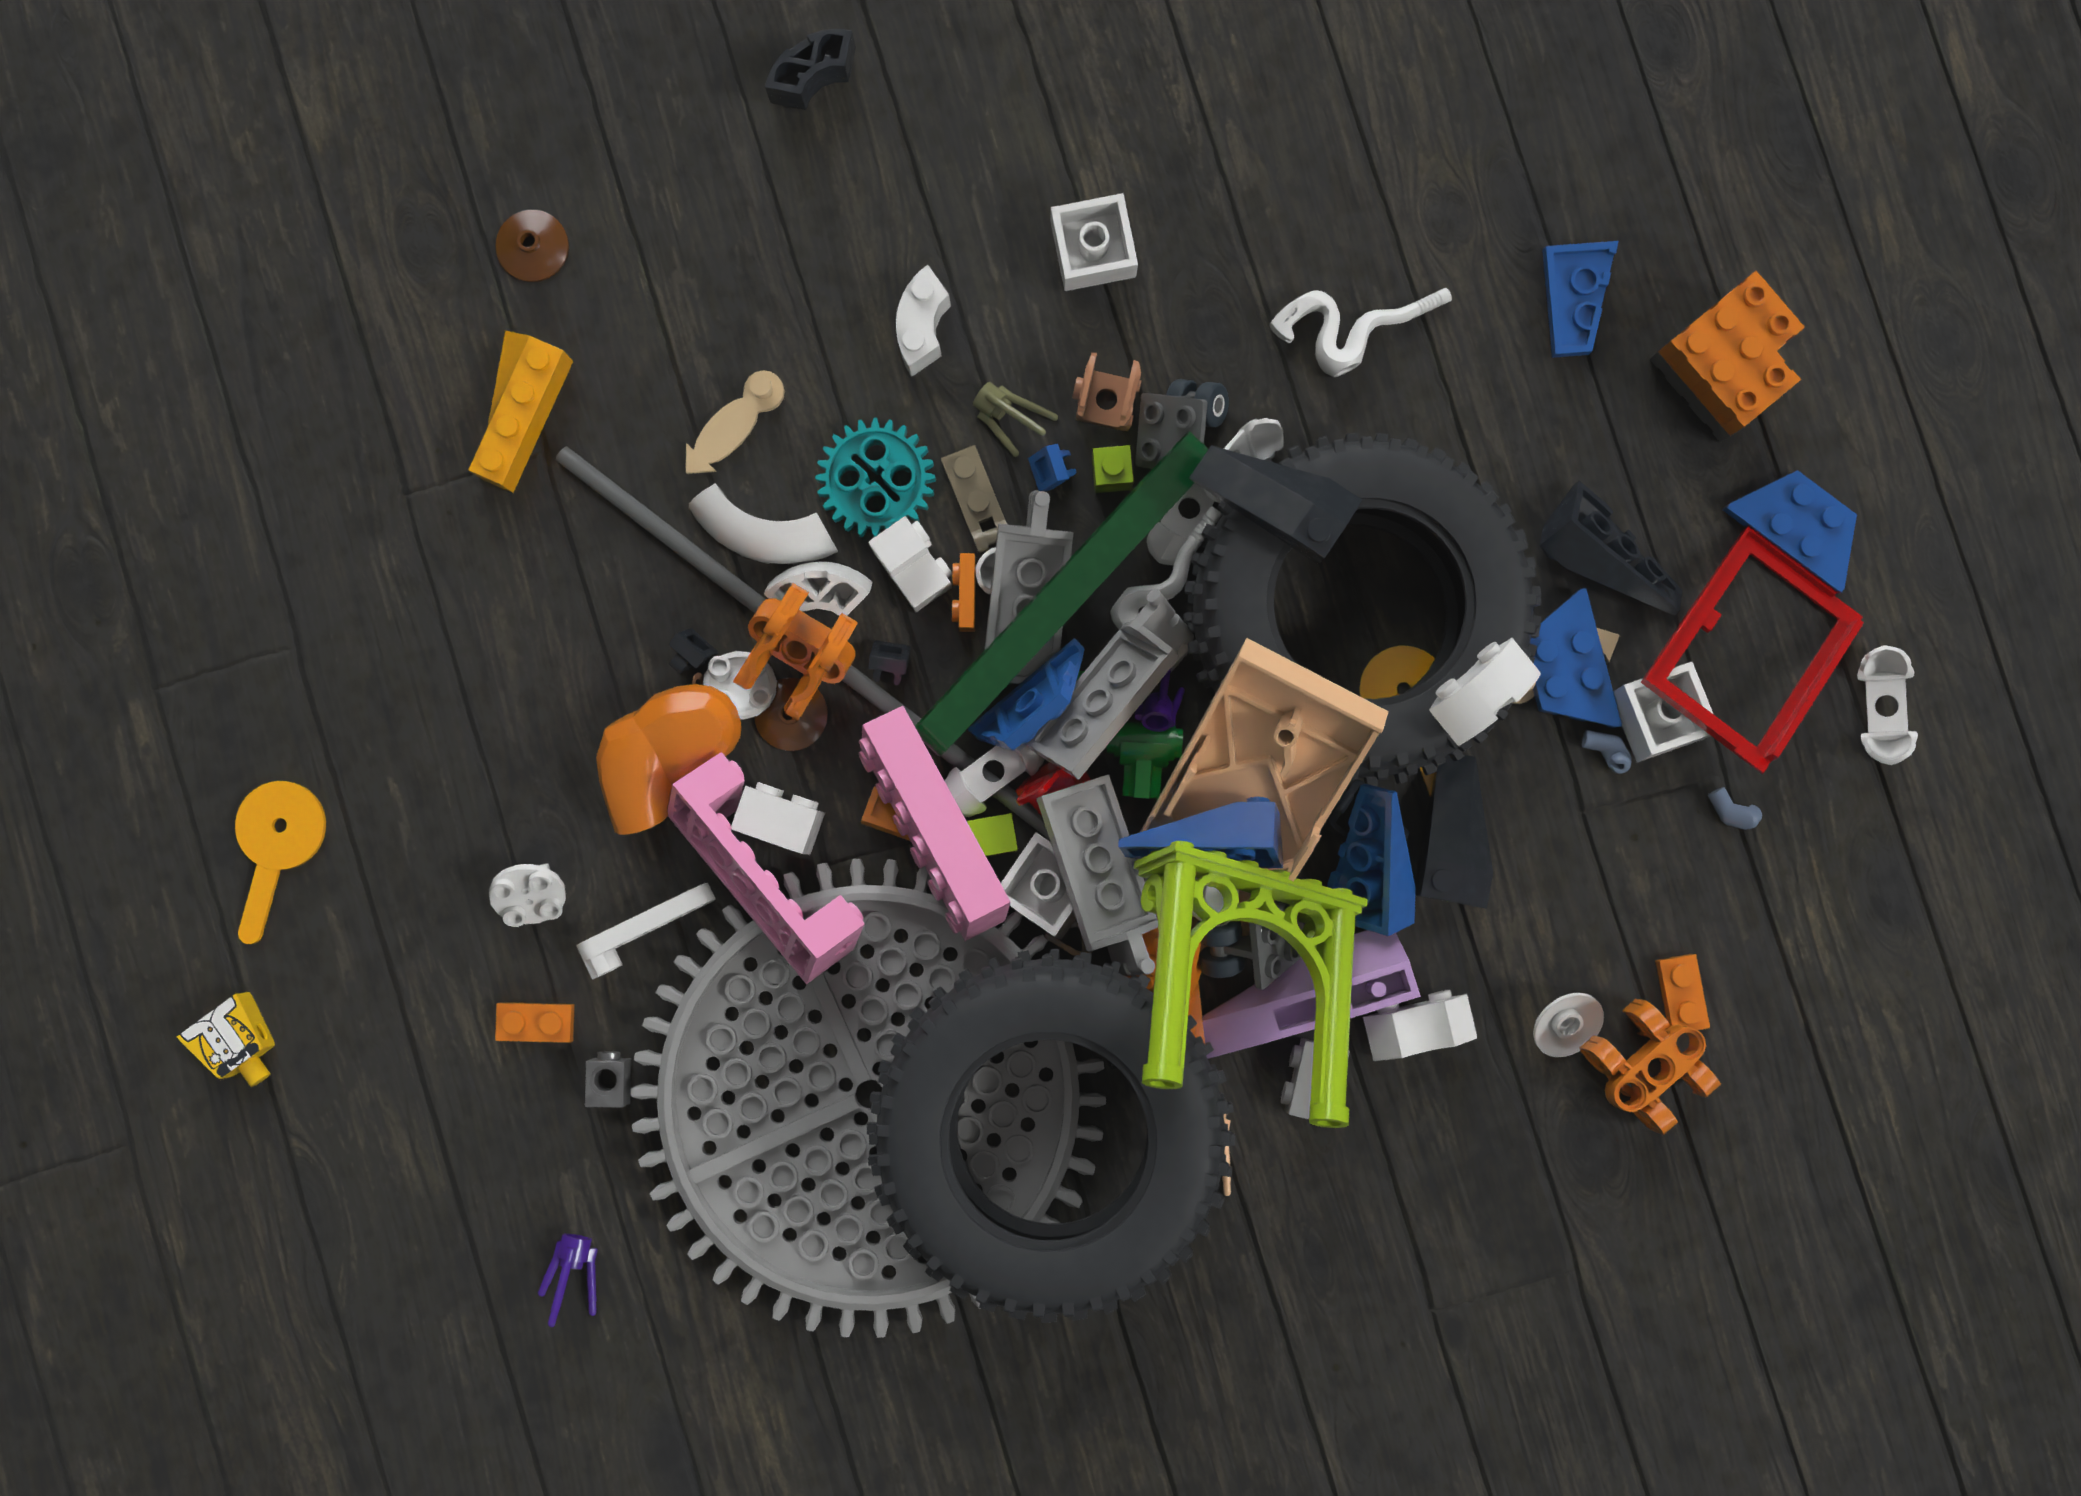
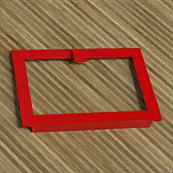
(1704, 616)

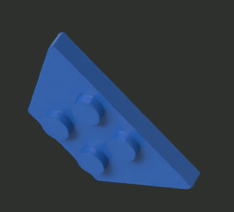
(1803, 524)
(1573, 666)
(1032, 702)

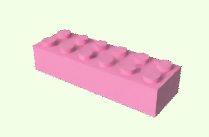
(933, 824)

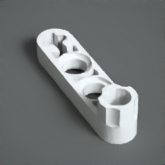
(600, 951)

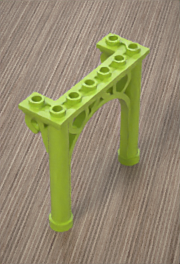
(1323, 944)

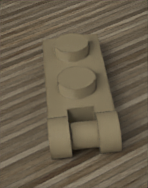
(974, 495)

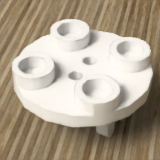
(521, 882)

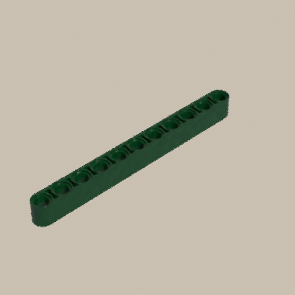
(1061, 596)

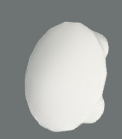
(748, 702)

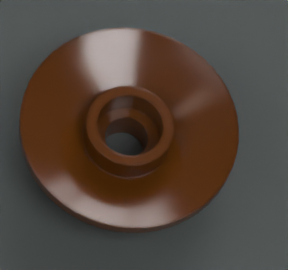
(543, 257)
(792, 734)

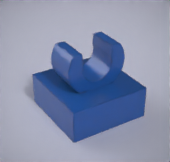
(1050, 468)

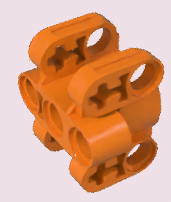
(800, 643)
(1674, 1065)

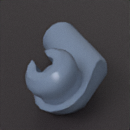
(1611, 748)
(1734, 814)

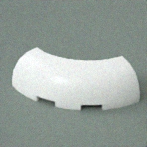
(761, 539)

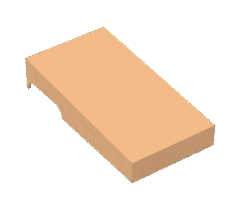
(1277, 738)

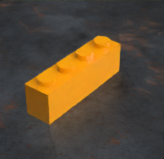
(522, 400)

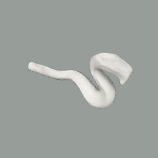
(1340, 361)
(1135, 597)

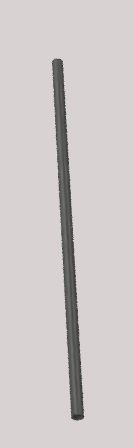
(752, 601)

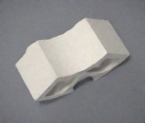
(917, 320)
(828, 583)
(1473, 700)
(1420, 1026)

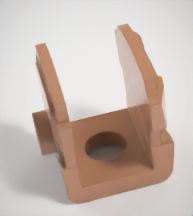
(1093, 383)

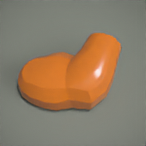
(658, 747)

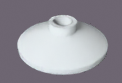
(1568, 1024)

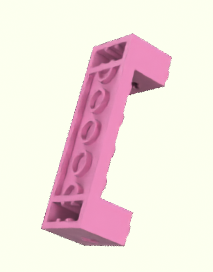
(700, 810)

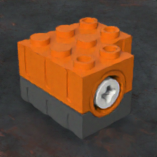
(1730, 358)

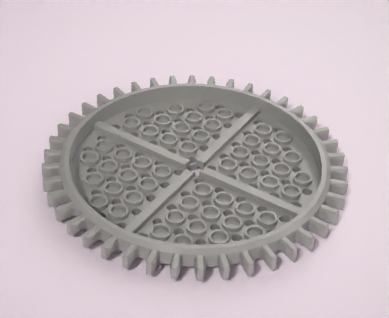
(702, 1030)

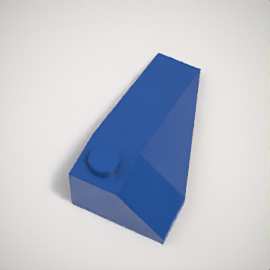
(1239, 829)
(1377, 862)

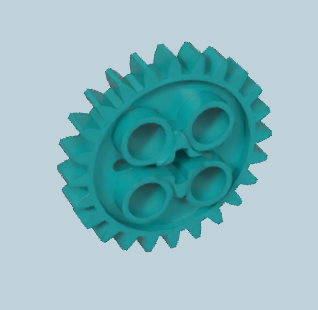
(899, 456)

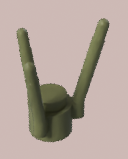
(997, 402)

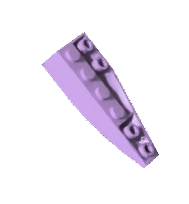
(1288, 1005)

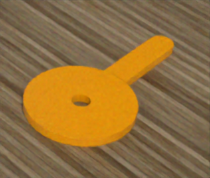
(1390, 669)
(272, 849)

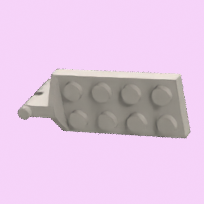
(1022, 566)
(1113, 687)
(1099, 879)

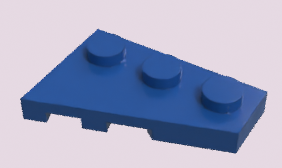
(1575, 292)

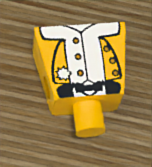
(231, 1039)

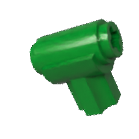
(1144, 756)

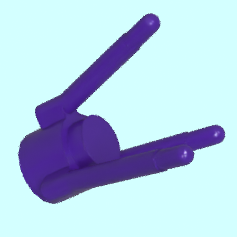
(1158, 710)
(571, 1254)

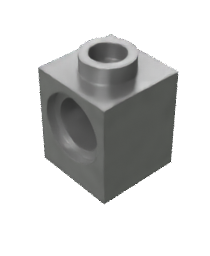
(596, 1093)

